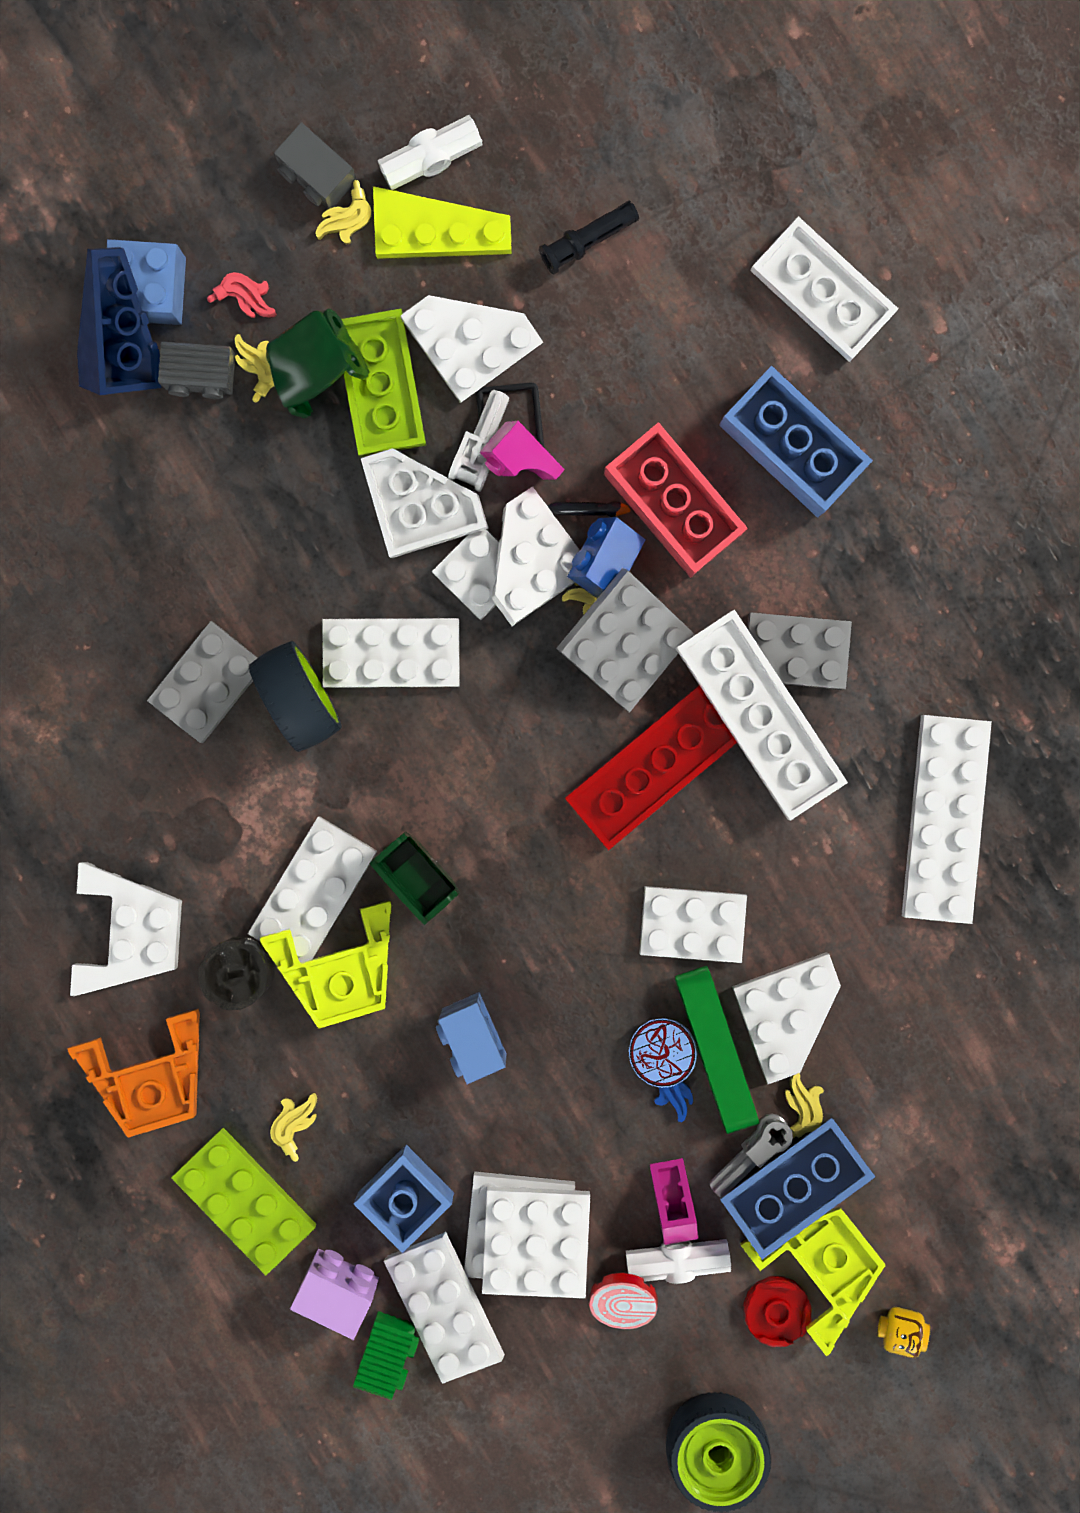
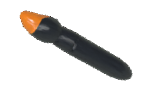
(610, 509)

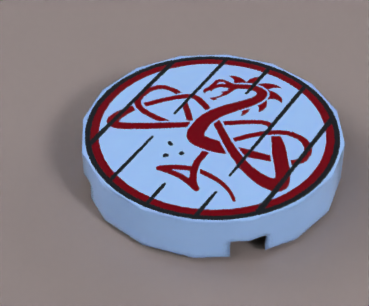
(663, 1052)

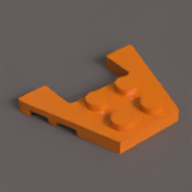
(151, 1091)

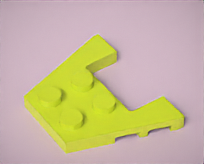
(343, 982)
(838, 1263)

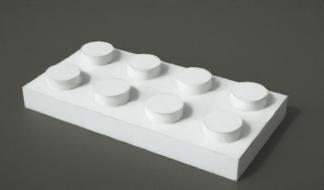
(824, 289)
(391, 653)
(315, 887)
(444, 1308)

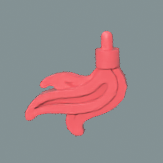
(247, 293)

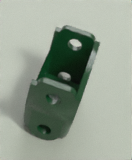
(311, 359)
(415, 877)

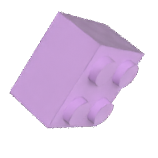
(335, 1293)

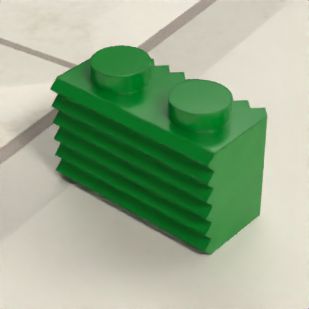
(385, 1355)

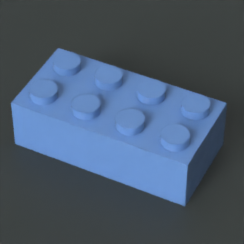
(795, 442)
(797, 1188)

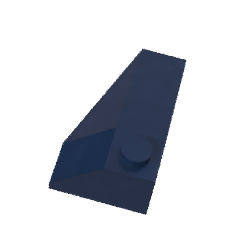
(114, 336)

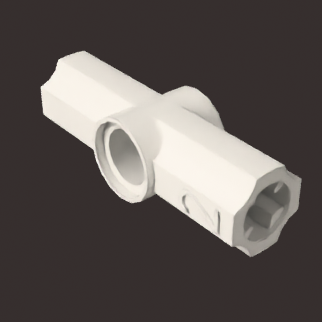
(430, 152)
(679, 1261)

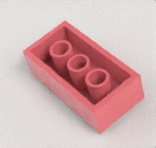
(674, 500)

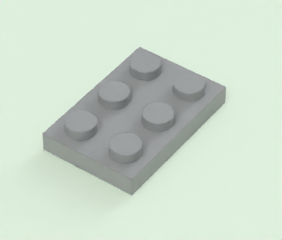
(804, 649)
(205, 682)

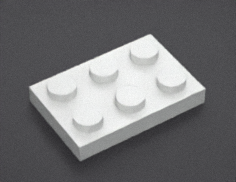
(693, 924)

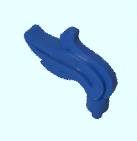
(676, 1095)

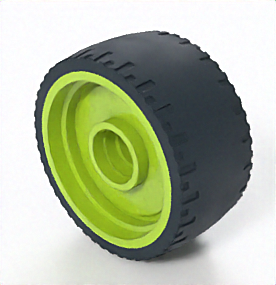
(294, 696)
(721, 1477)

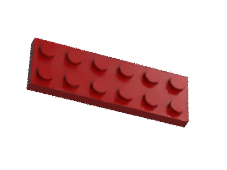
(652, 768)

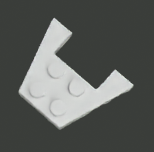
(141, 931)

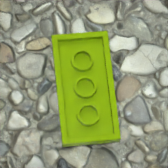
(386, 402)
(244, 1201)

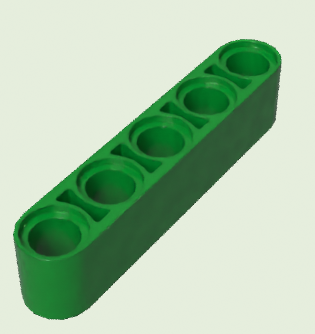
(717, 1049)

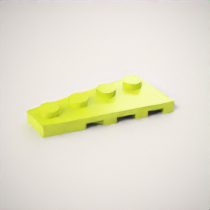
(434, 228)

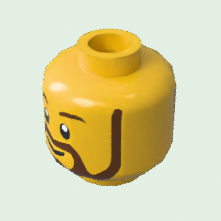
(904, 1332)

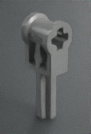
(756, 1151)

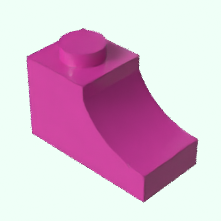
(515, 450)
(674, 1201)

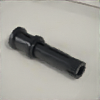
(576, 243)

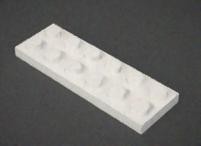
(761, 715)
(946, 819)

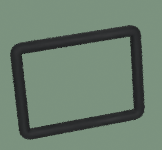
(516, 387)

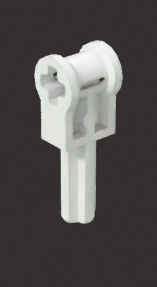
(469, 453)

